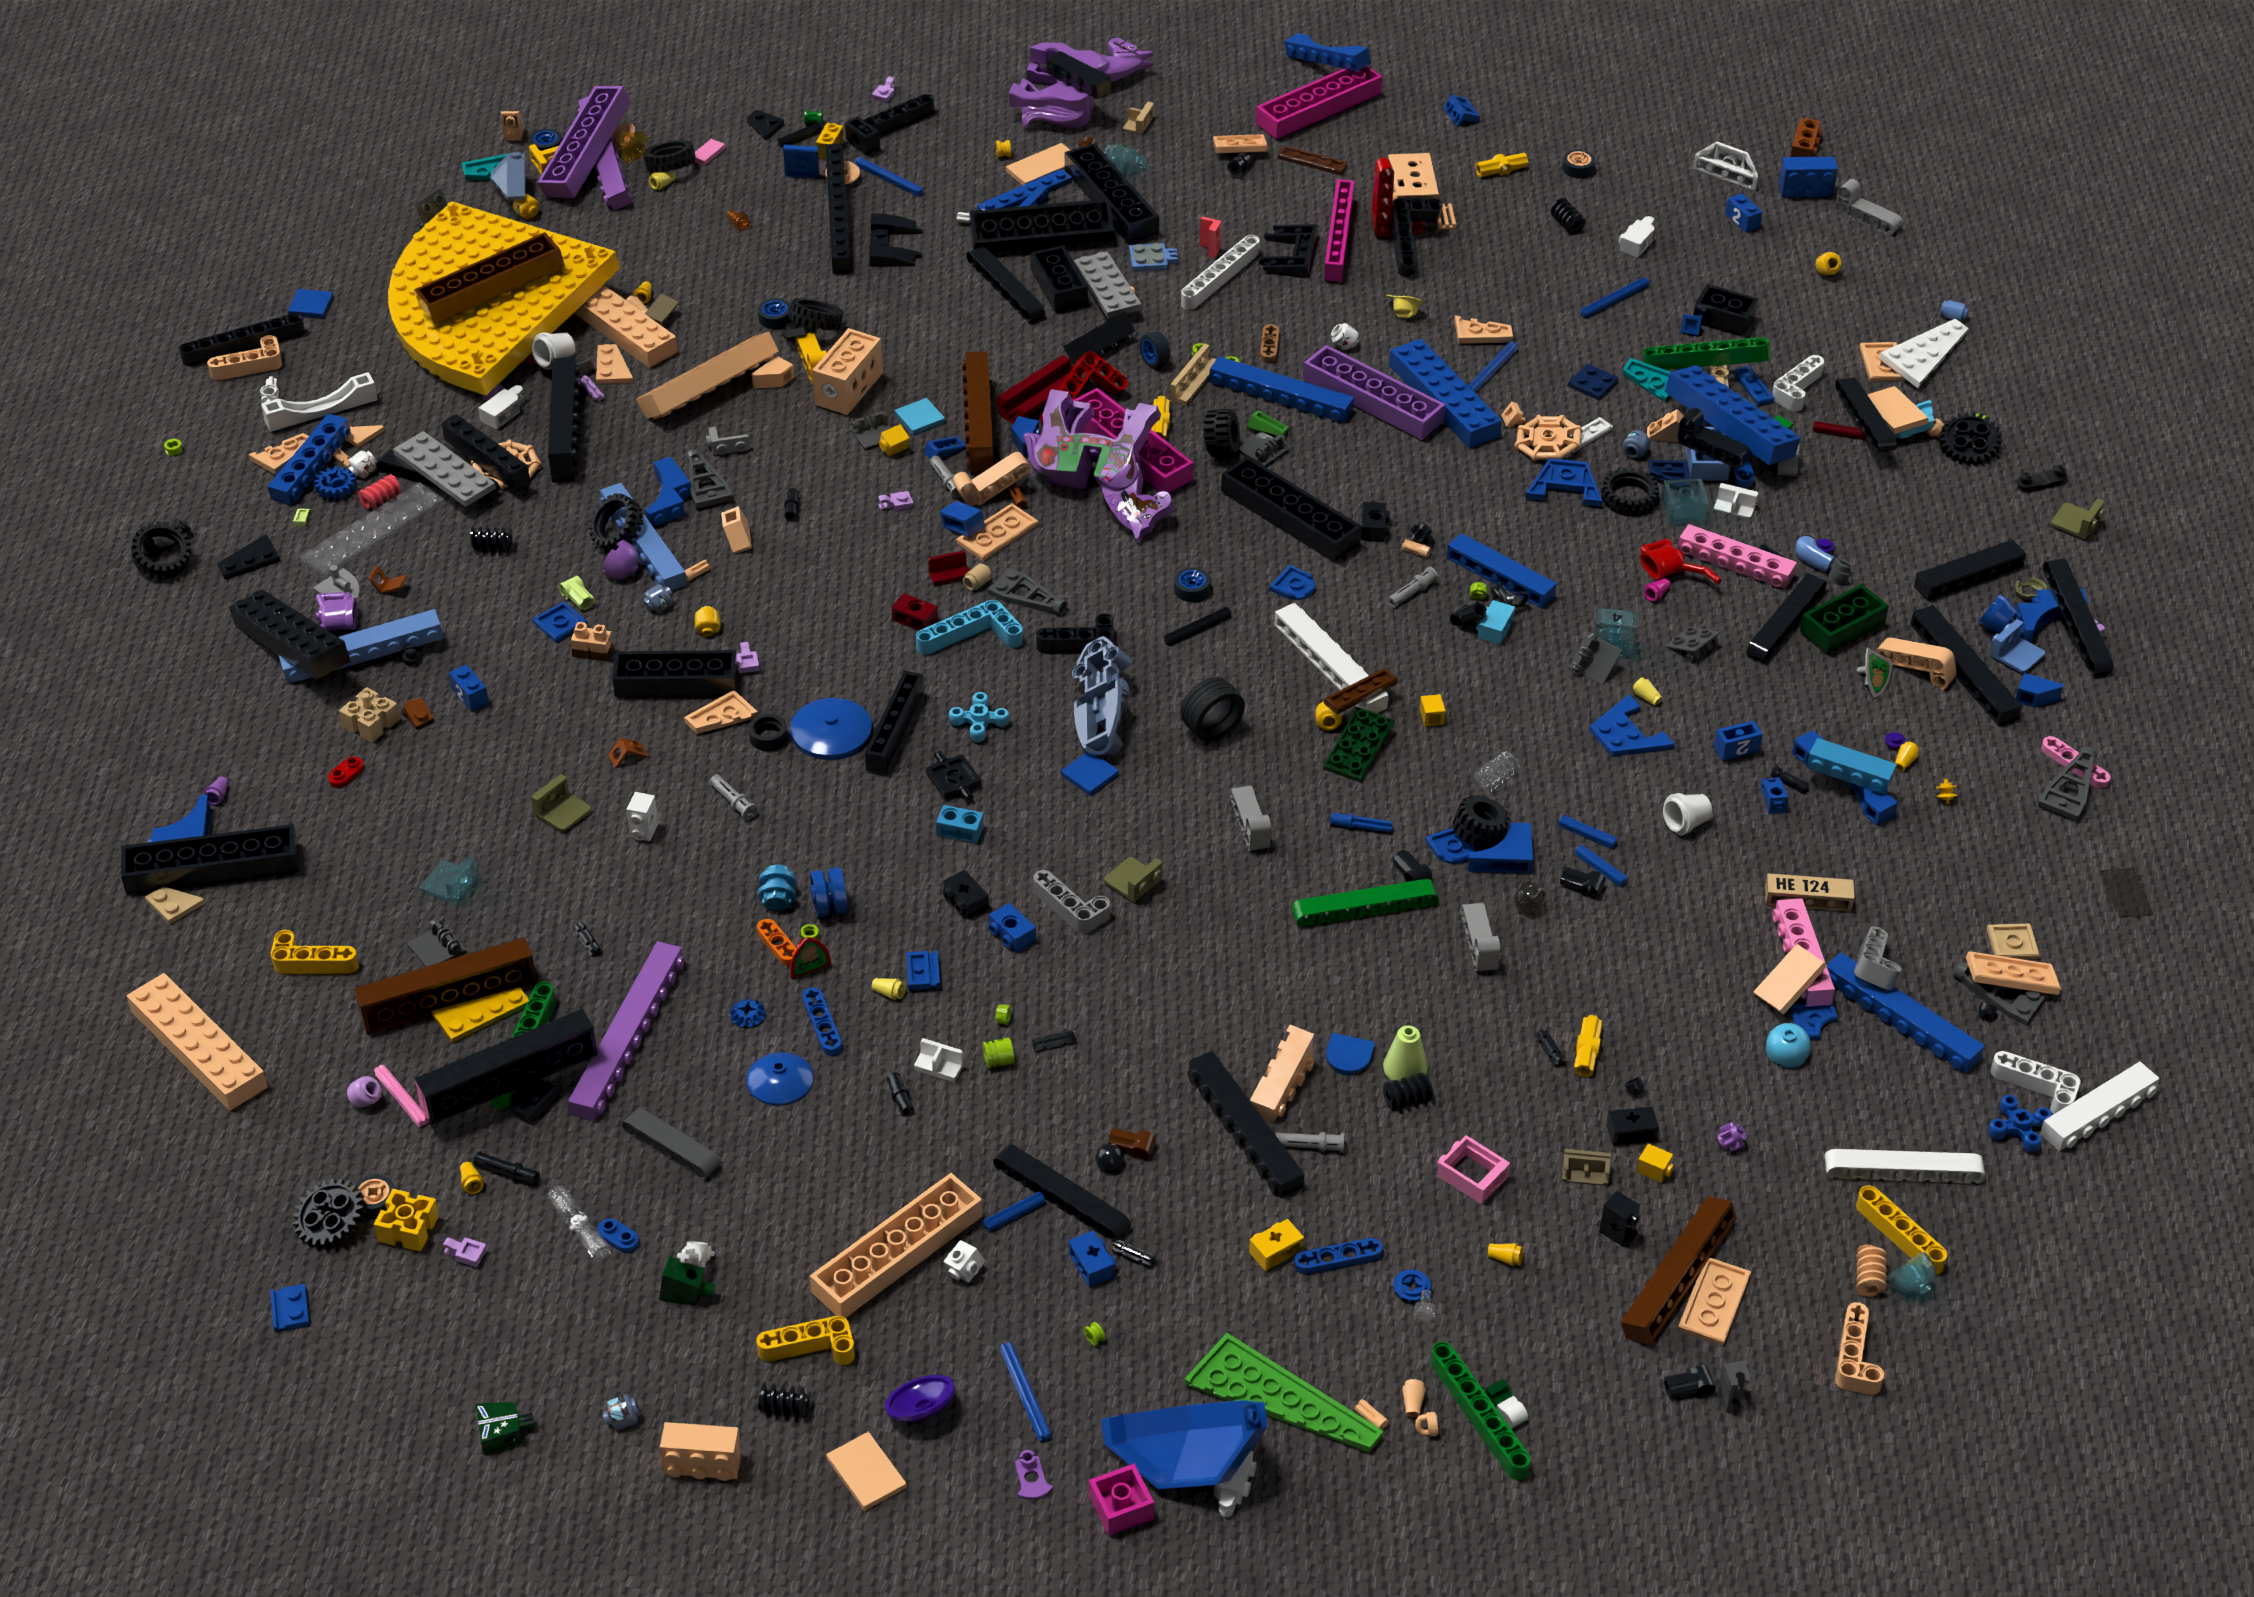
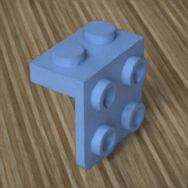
(2014, 650)

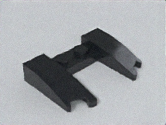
(884, 255)
(1298, 264)

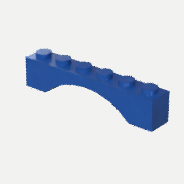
(1350, 57)
(1875, 805)

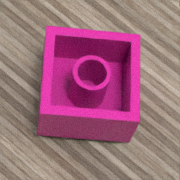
(1121, 1499)

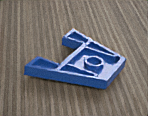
(1566, 476)
(1621, 736)

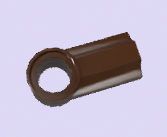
(1137, 1144)

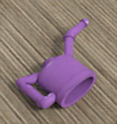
(337, 611)

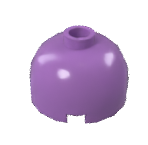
(622, 562)

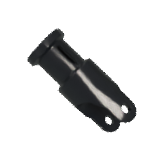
(1240, 163)

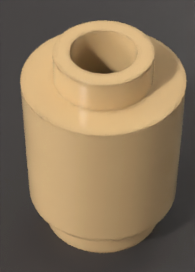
(977, 577)

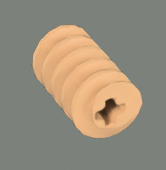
(1871, 1270)

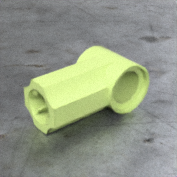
(575, 590)

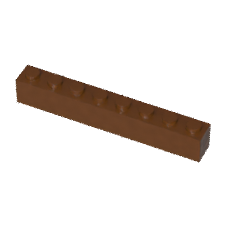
(1678, 1270)

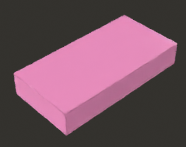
(709, 151)

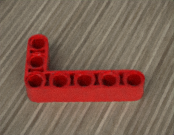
(1383, 200)
(1093, 372)

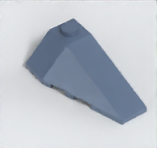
(511, 176)

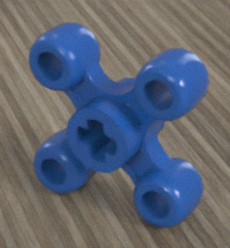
(2019, 1123)

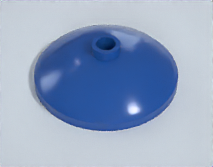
(779, 1078)

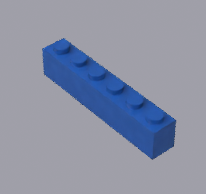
(1499, 568)

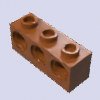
(1806, 138)

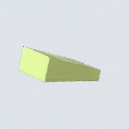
(301, 517)

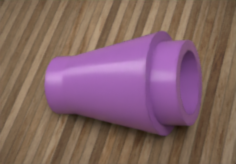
(217, 791)

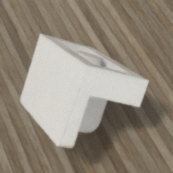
(1736, 501)
(939, 1060)

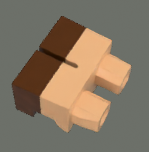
(591, 642)

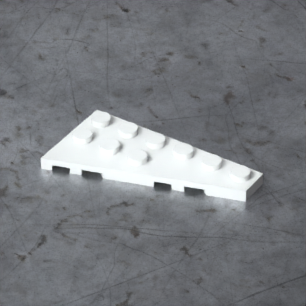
(1924, 353)

